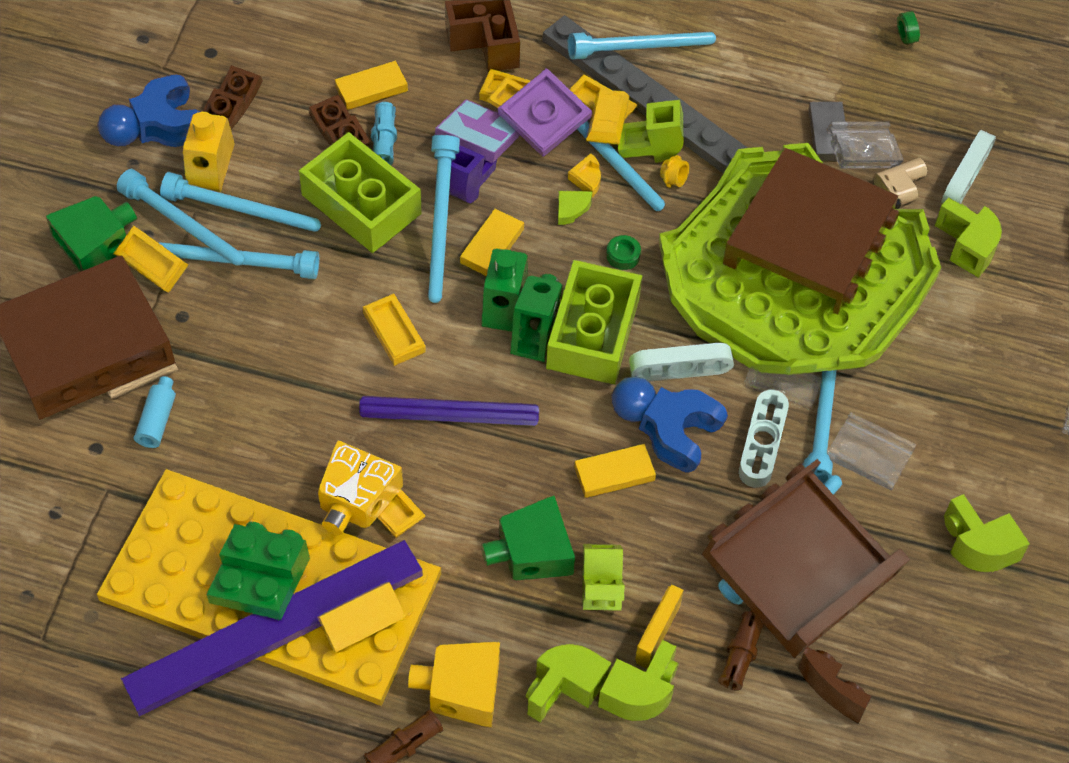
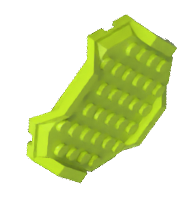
(778, 317)

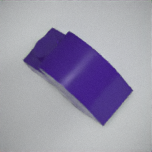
(468, 174)

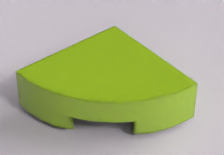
(572, 205)

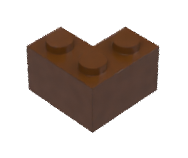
(484, 26)

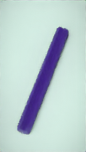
(449, 410)

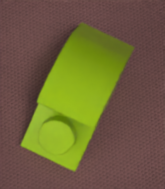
(658, 135)
(975, 235)
(981, 545)
(602, 577)
(569, 671)
(637, 693)

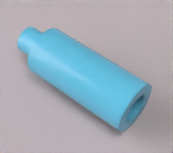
(155, 413)

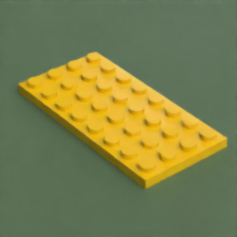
(176, 556)

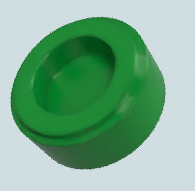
(908, 27)
(623, 252)

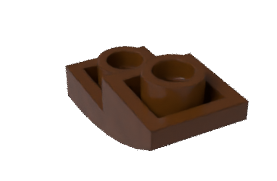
(234, 95)
(335, 121)
(822, 672)

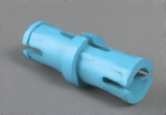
(384, 131)

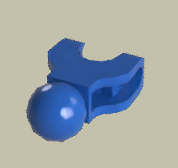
(150, 115)
(665, 417)

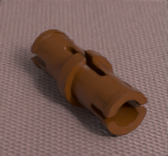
(741, 651)
(405, 740)

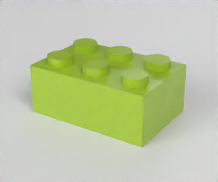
(360, 192)
(593, 322)

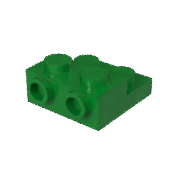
(259, 570)

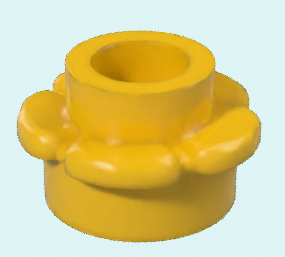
(674, 171)

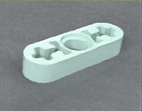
(969, 167)
(681, 362)
(769, 451)

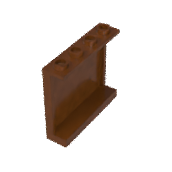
(814, 226)
(83, 337)
(800, 559)

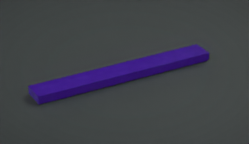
(259, 634)

